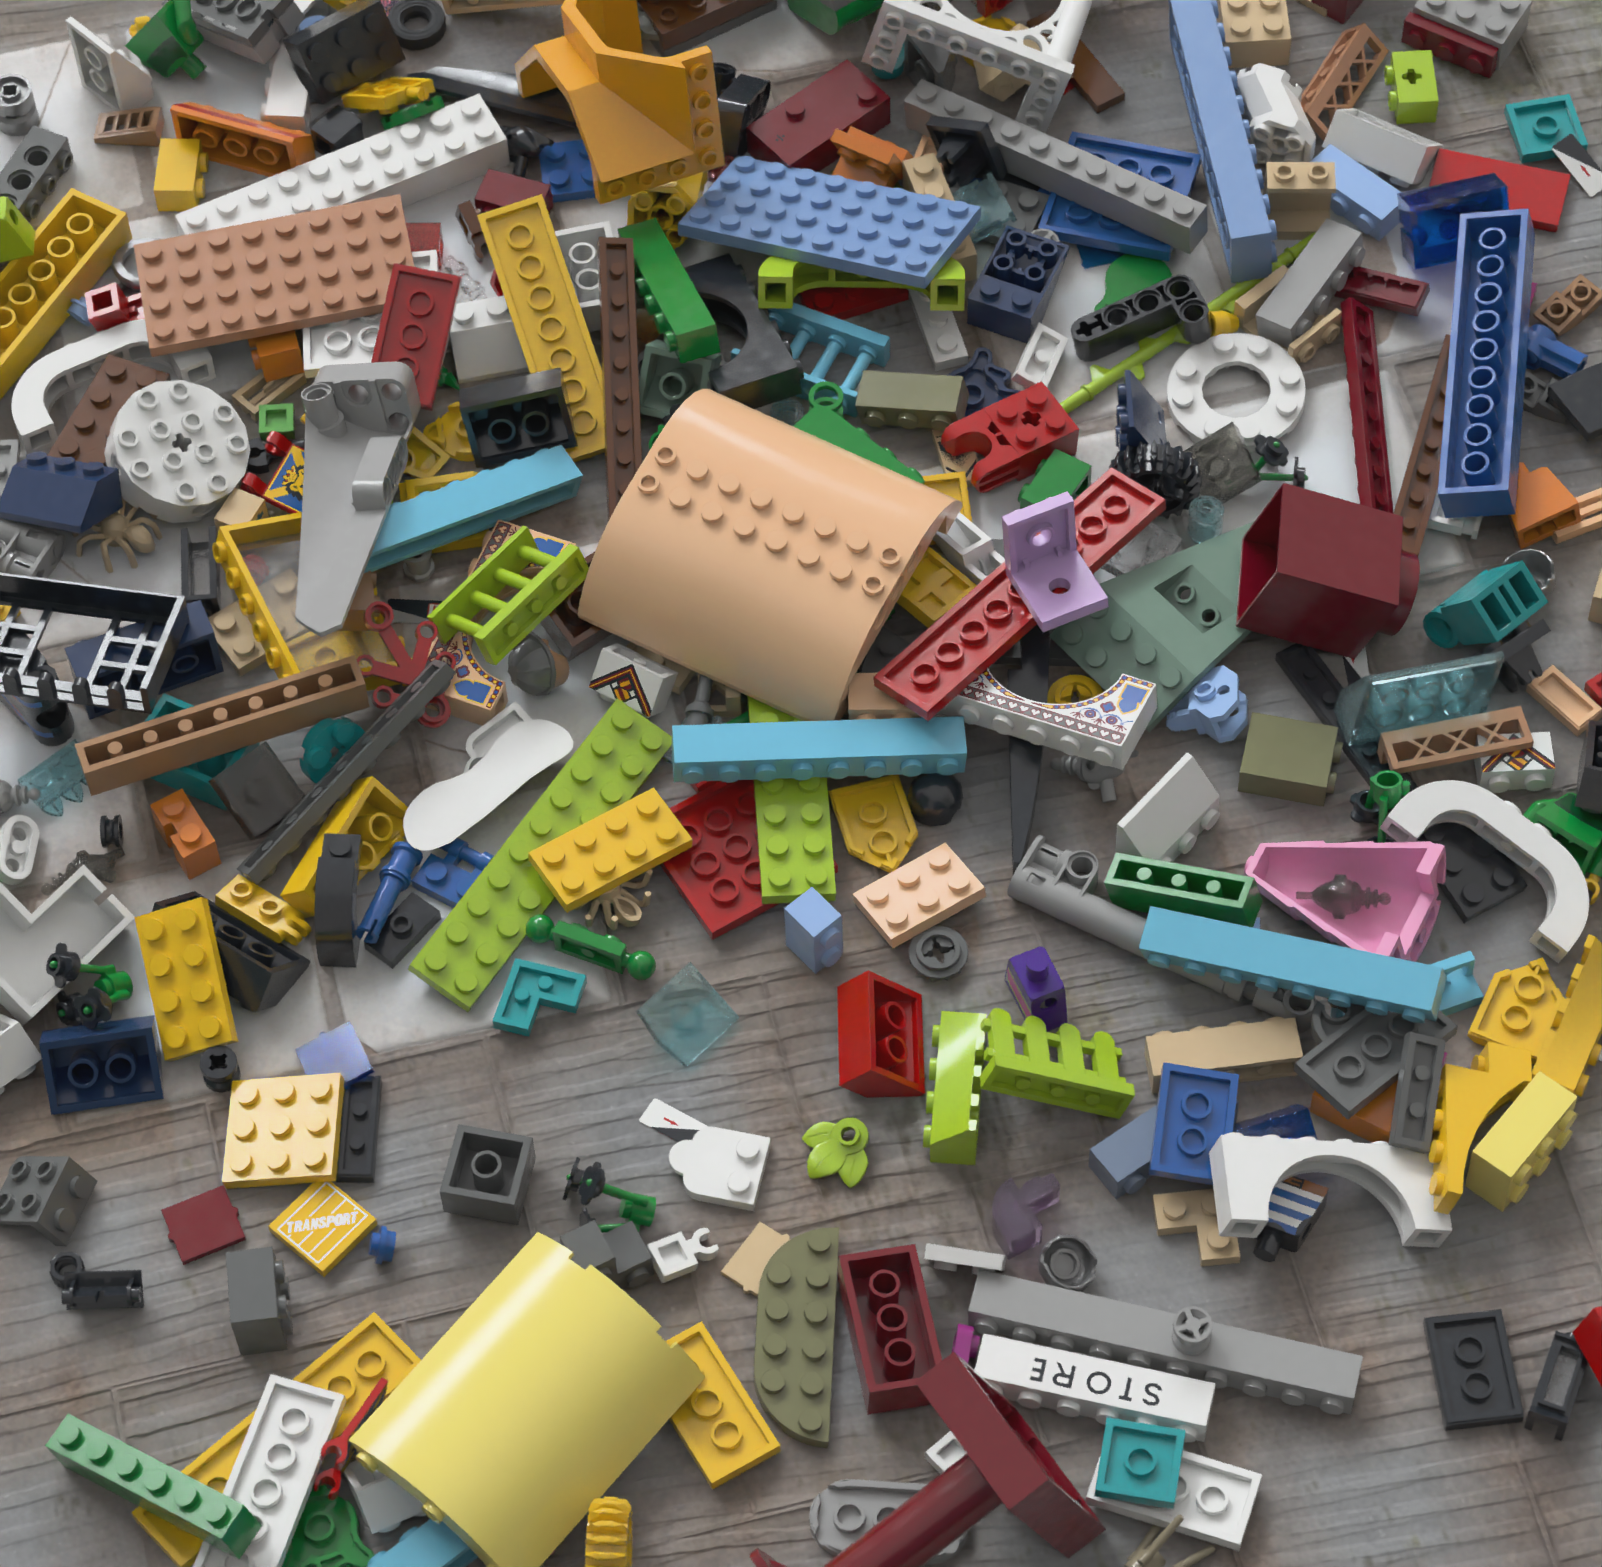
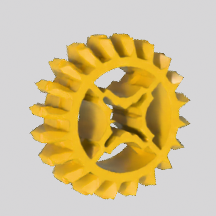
(609, 1533)

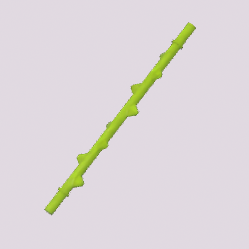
(1150, 347)

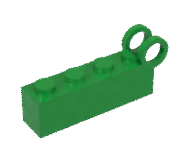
(830, 425)

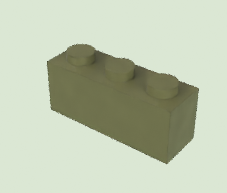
(911, 399)

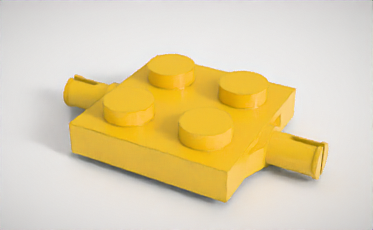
(388, 94)

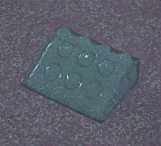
(1416, 696)

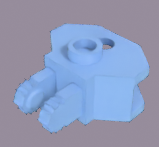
(1210, 706)

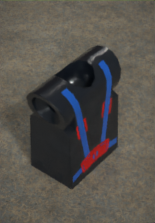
(47, 719)

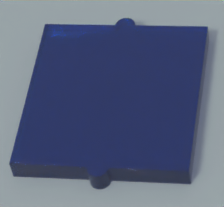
(336, 1053)

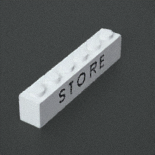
(1094, 1386)

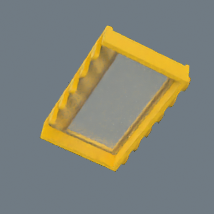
(263, 570)

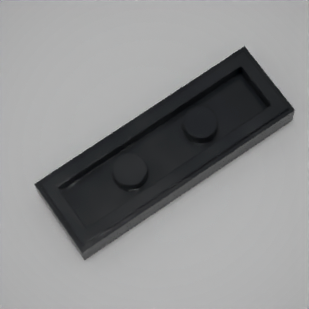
(359, 1131)

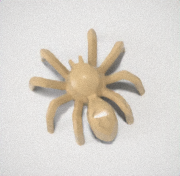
(118, 532)
(626, 907)

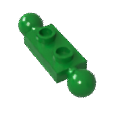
(591, 947)

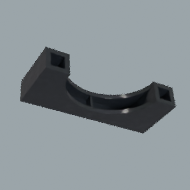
(765, 365)

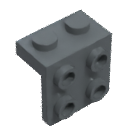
(46, 1195)

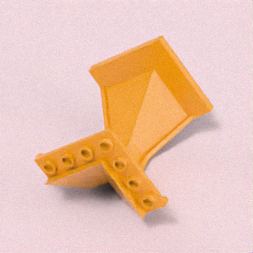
(636, 112)

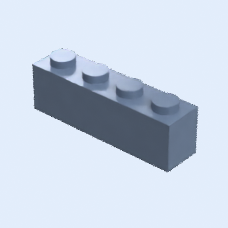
(1125, 1156)

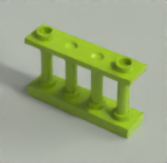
(525, 610)

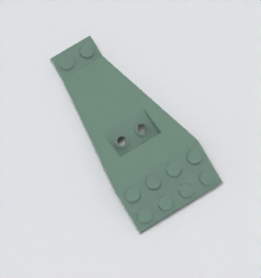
(1157, 633)

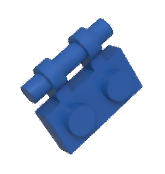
(443, 877)

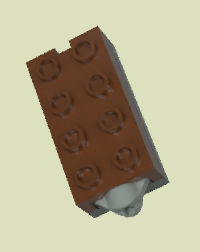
(683, 24)

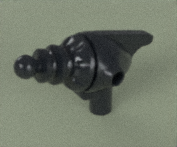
(523, 145)

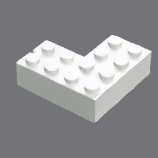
(30, 939)

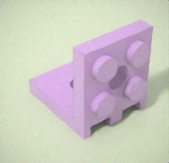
(1049, 562)

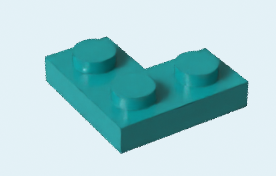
(533, 986)

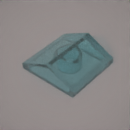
(686, 1015)

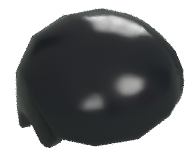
(934, 798)

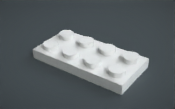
(1209, 1496)

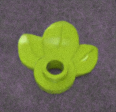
(834, 1154)

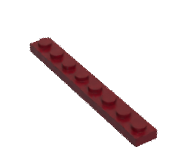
(1366, 406)

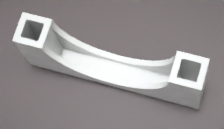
(1250, 1167)

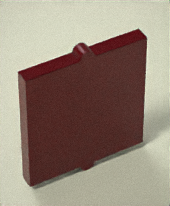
(203, 1225)

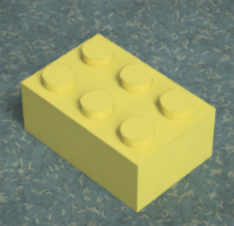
(1522, 1142)

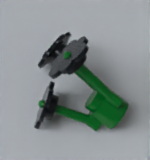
(633, 1206)

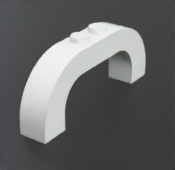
(78, 365)
(1513, 835)

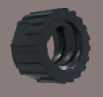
(60, 1261)

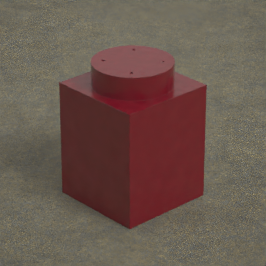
(1325, 572)

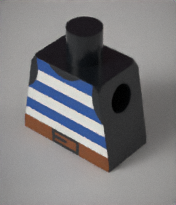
(1292, 1215)

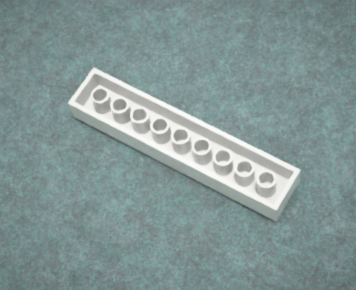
(405, 160)

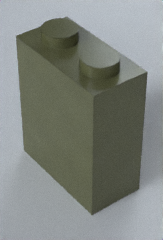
(1289, 759)

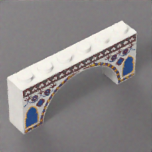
(1094, 729)

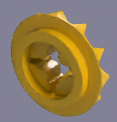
(1062, 689)

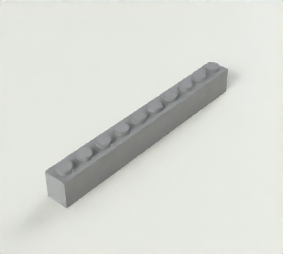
(1071, 171)
(1143, 1338)

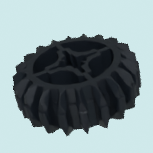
(1163, 471)

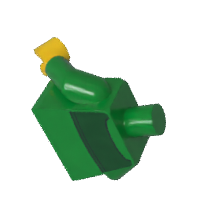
(168, 40)
(1576, 831)

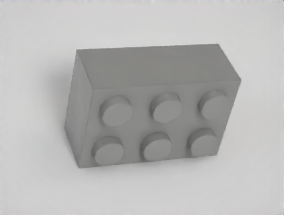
(1490, 21)

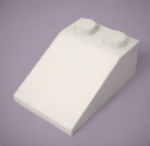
(108, 71)

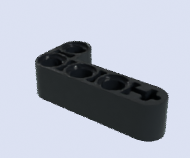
(1142, 315)

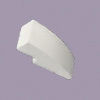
(969, 549)

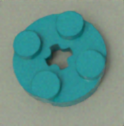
(321, 739)

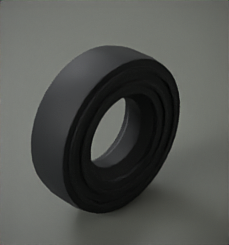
(421, 38)

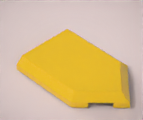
(875, 821)
(1518, 1008)

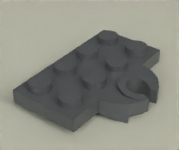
(1360, 1053)

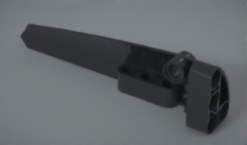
(739, 99)

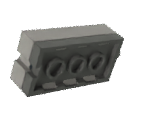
(246, 26)

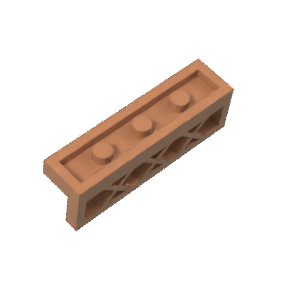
(1345, 52)
(1451, 735)

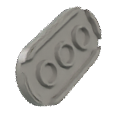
(855, 1506)

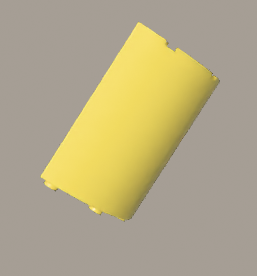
(528, 1406)

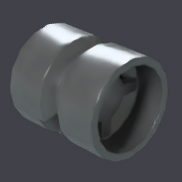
(17, 105)

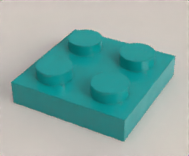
(1541, 124)
(1140, 1463)

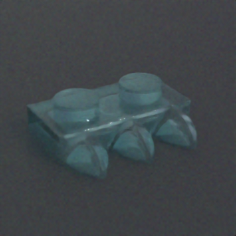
(55, 778)

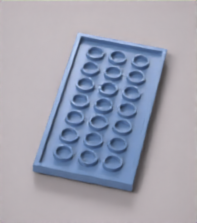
(830, 221)

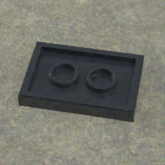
(1473, 1370)

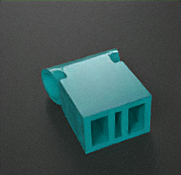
(1485, 607)

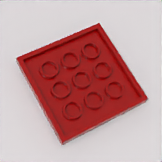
(722, 867)

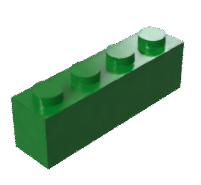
(1218, 895)

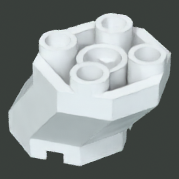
(1275, 115)

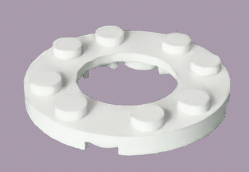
(1203, 361)

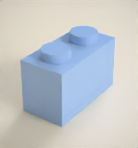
(814, 930)

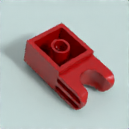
(1012, 436)

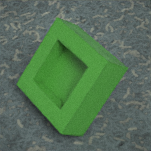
(277, 418)

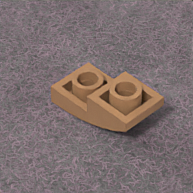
(1570, 307)

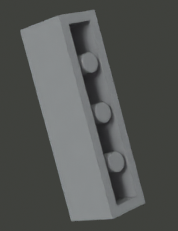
(1310, 283)

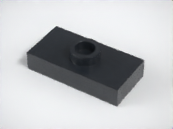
(404, 930)

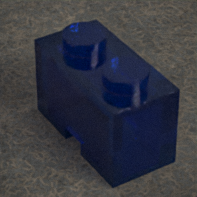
(1287, 1123)

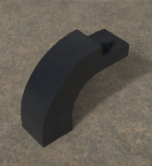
(337, 900)

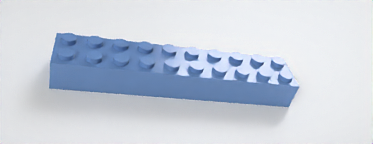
(1223, 139)

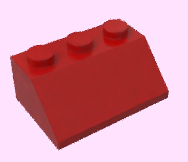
(880, 1038)

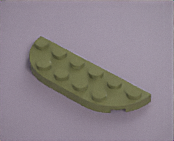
(798, 1335)

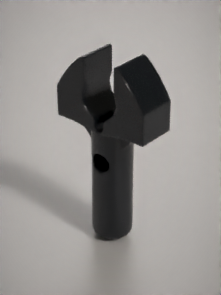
(260, 464)

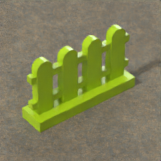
(1060, 1083)

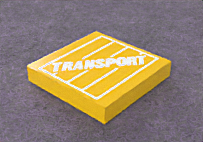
(323, 1226)

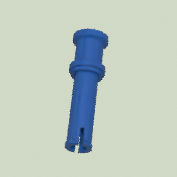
(394, 879)

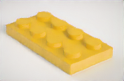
(610, 850)
(186, 979)
(719, 1417)

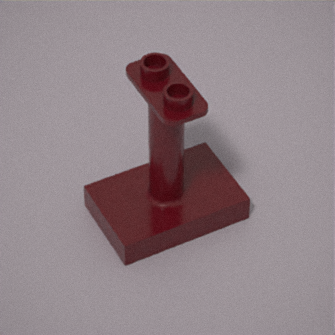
(1000, 1466)

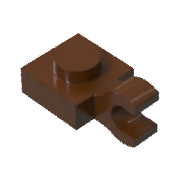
(471, 227)

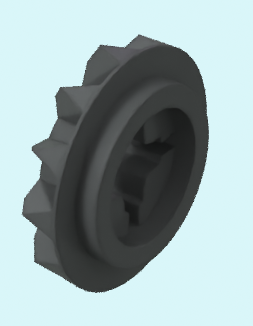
(948, 942)

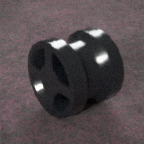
(219, 1078)

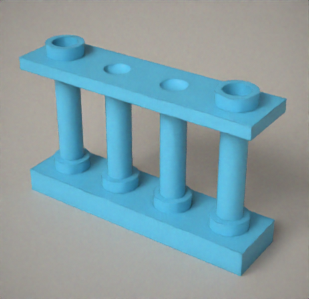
(837, 337)

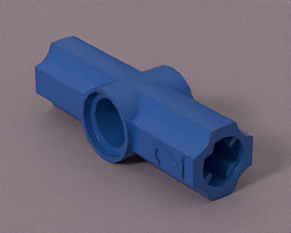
(1550, 354)

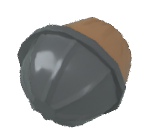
(536, 666)

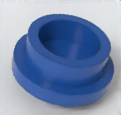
(382, 1245)

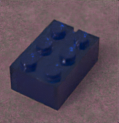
(1434, 212)

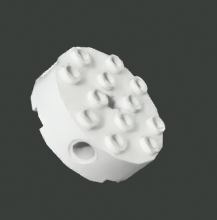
(177, 450)

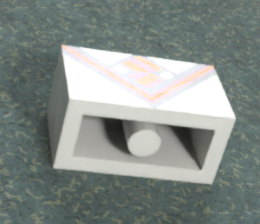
(633, 680)
(1518, 769)

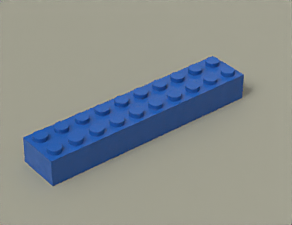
(1487, 364)

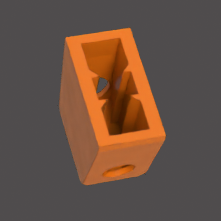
(1541, 506)

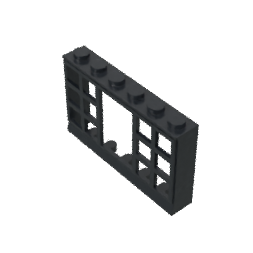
(98, 602)

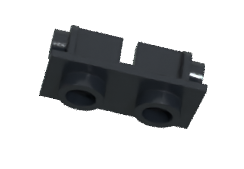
(103, 1289)

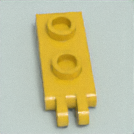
(262, 911)

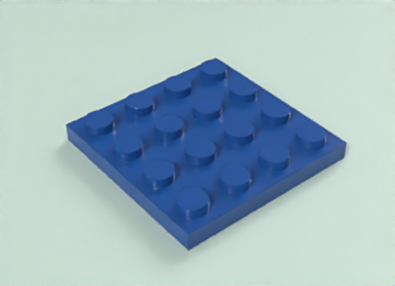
(1088, 228)

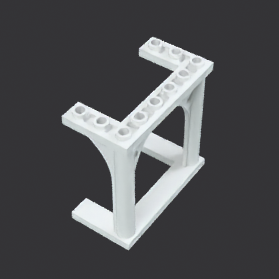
(1004, 50)

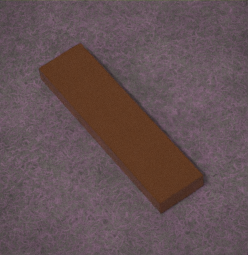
(1088, 74)

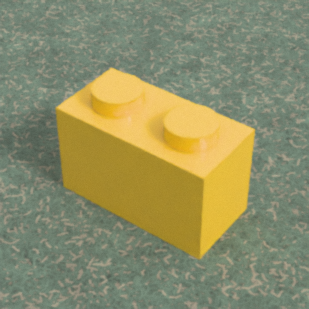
(180, 174)

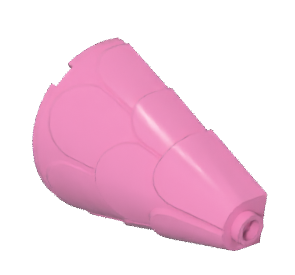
(1400, 868)

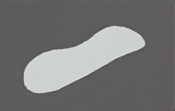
(458, 803)

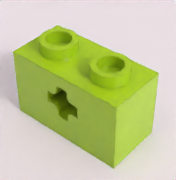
(1412, 87)

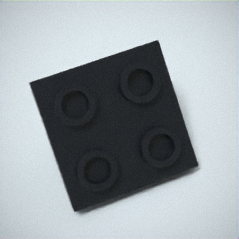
(965, 149)
(1518, 654)

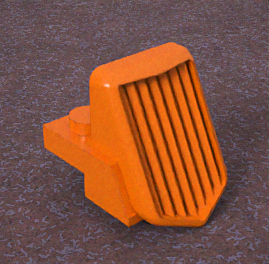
(868, 158)

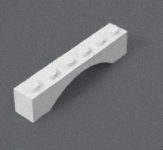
(287, 98)

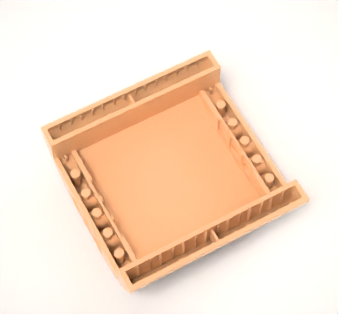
(760, 555)

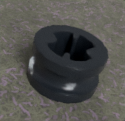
(111, 831)

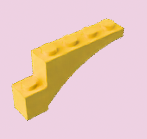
(1463, 1104)

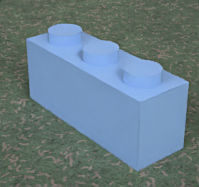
(1361, 195)

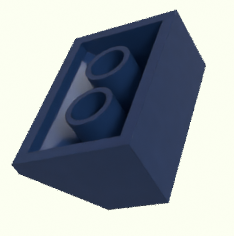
(60, 492)
(102, 1065)

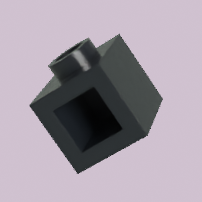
(336, 130)

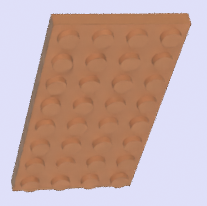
(270, 274)

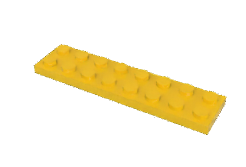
(547, 311)
(346, 1368)

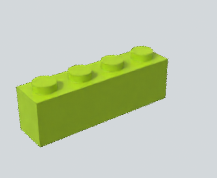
(957, 1088)

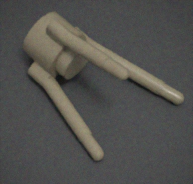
(1150, 1557)

